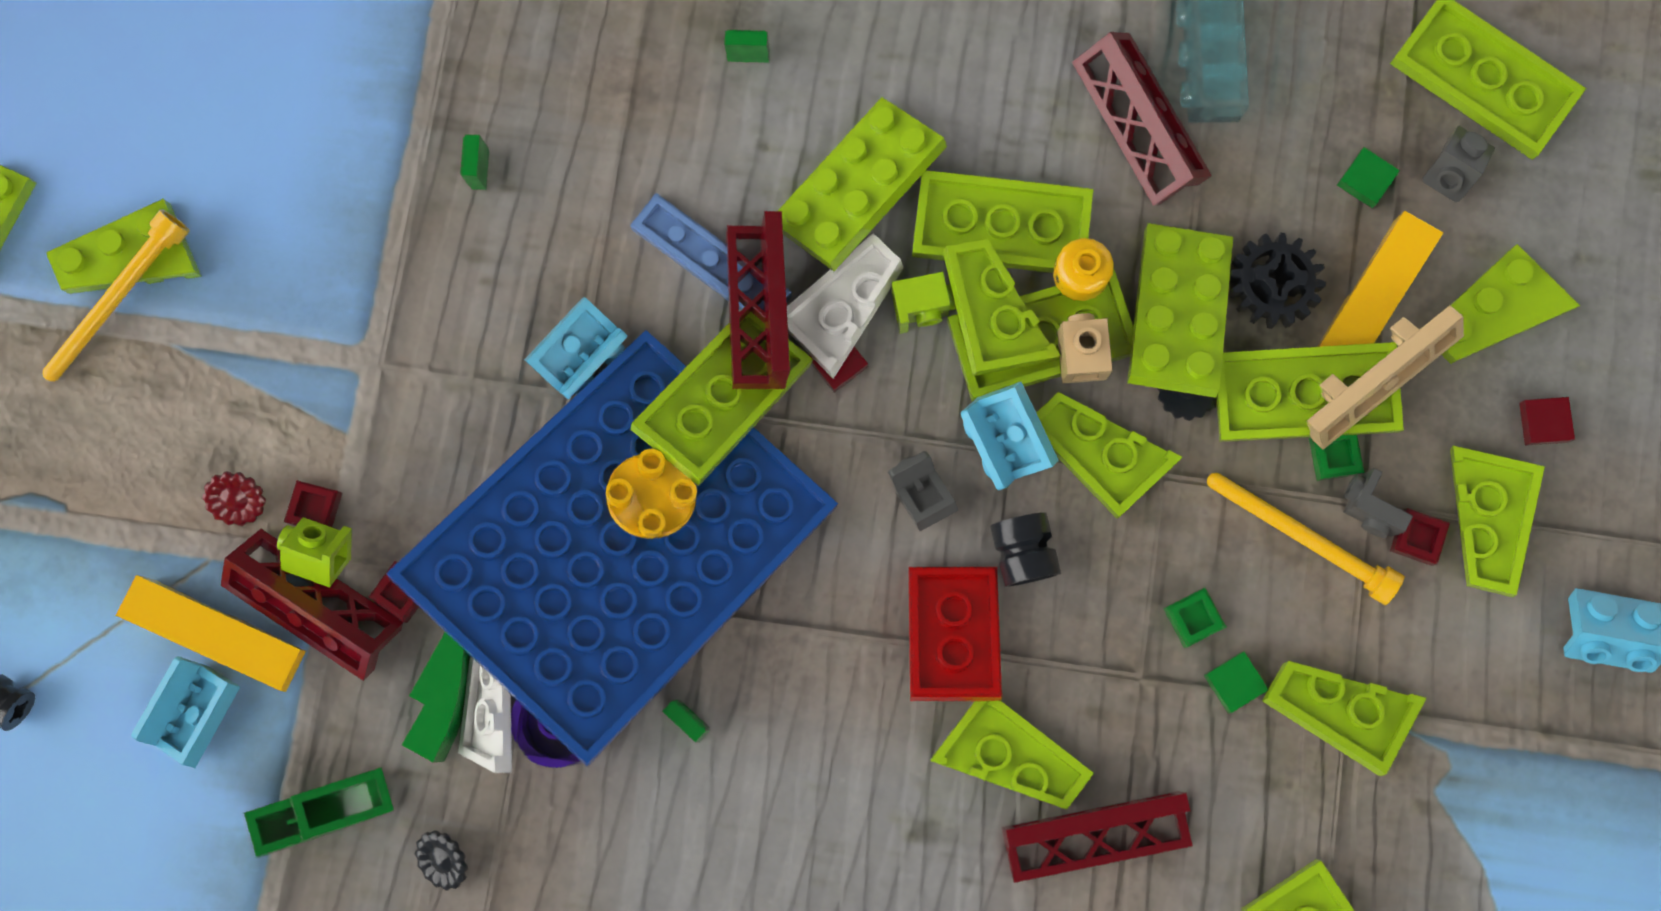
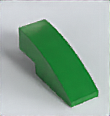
(443, 695)
(318, 812)

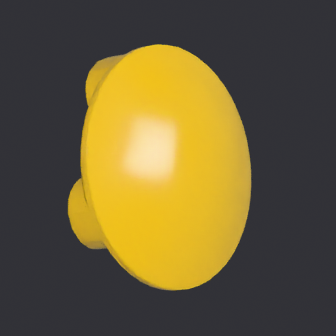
(650, 496)

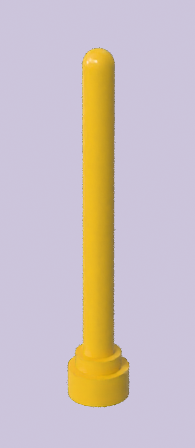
(164, 233)
(1380, 582)

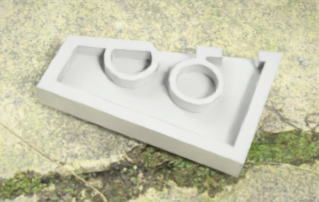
(842, 302)
(486, 721)

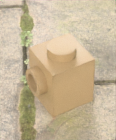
(1084, 349)

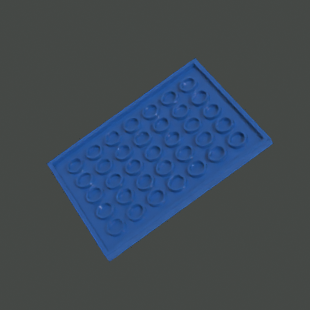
(572, 604)

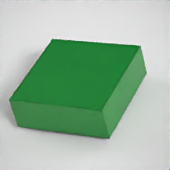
(747, 46)
(474, 162)
(1368, 177)
(1338, 459)
(1194, 617)
(1236, 682)
(686, 720)

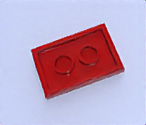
(954, 634)

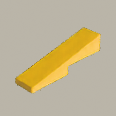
(1383, 282)
(210, 632)

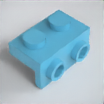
(577, 349)
(1008, 435)
(1614, 631)
(185, 711)

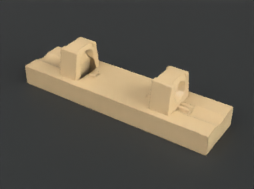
(1415, 352)

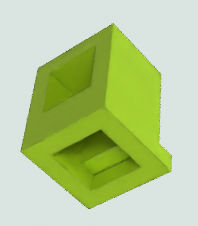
(921, 300)
(315, 551)

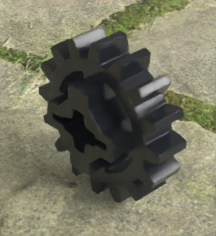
(1292, 269)

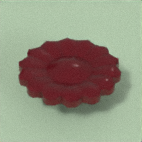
(234, 498)

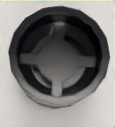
(1025, 549)

